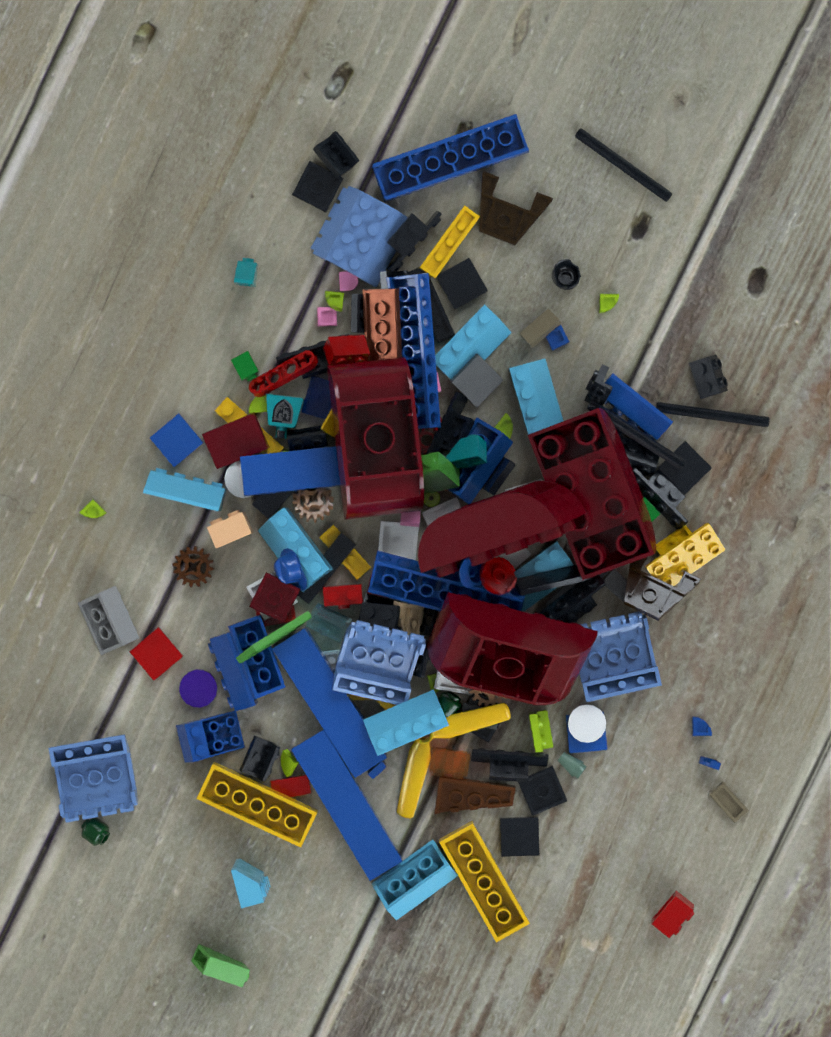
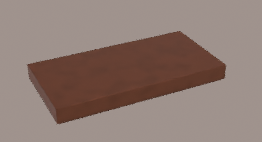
(382, 323)

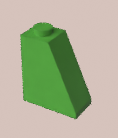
(438, 473)
(220, 966)

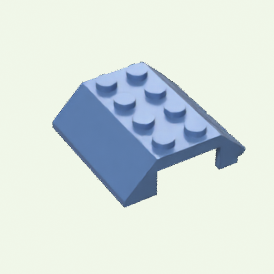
(359, 235)
(619, 658)
(377, 662)
(94, 778)

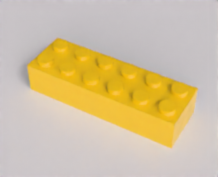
(257, 804)
(484, 881)

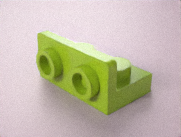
(540, 730)

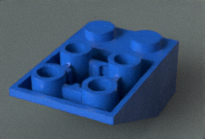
(210, 736)

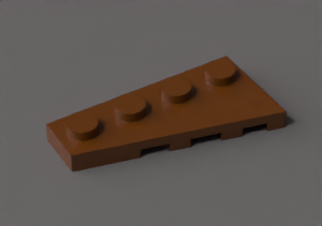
(471, 794)

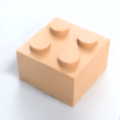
(230, 529)

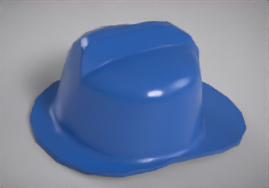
(289, 569)
(469, 574)

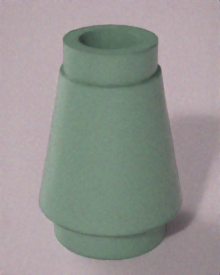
(572, 765)

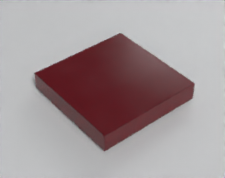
(274, 598)

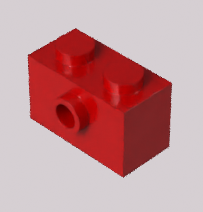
(346, 349)
(342, 595)
(673, 914)

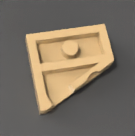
(410, 617)

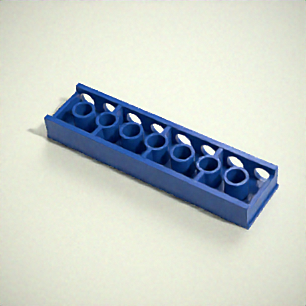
(450, 158)
(418, 344)
(290, 471)
(402, 580)
(333, 709)
(347, 805)

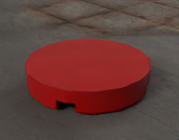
(498, 576)

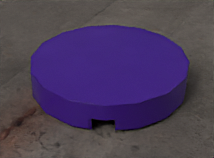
(198, 688)

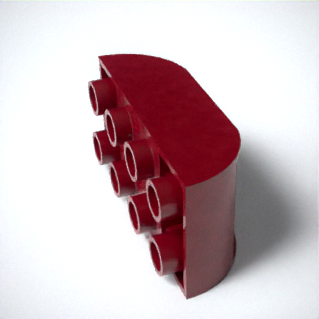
(376, 437)
(593, 465)
(498, 526)
(507, 650)

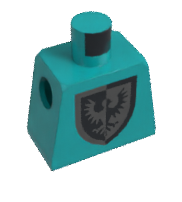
(283, 413)

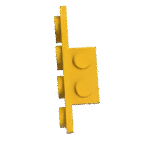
(684, 552)

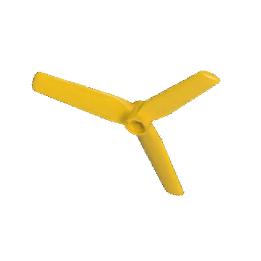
(420, 752)

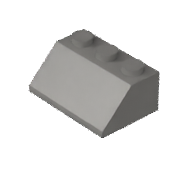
(108, 620)

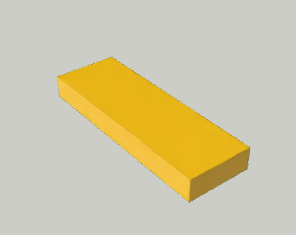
(354, 562)

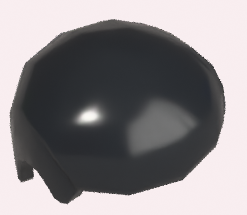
(566, 274)

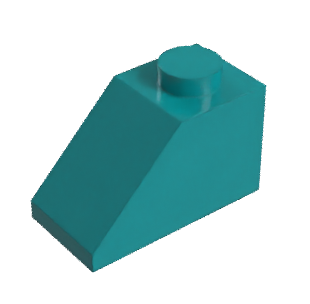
(246, 273)
(468, 452)

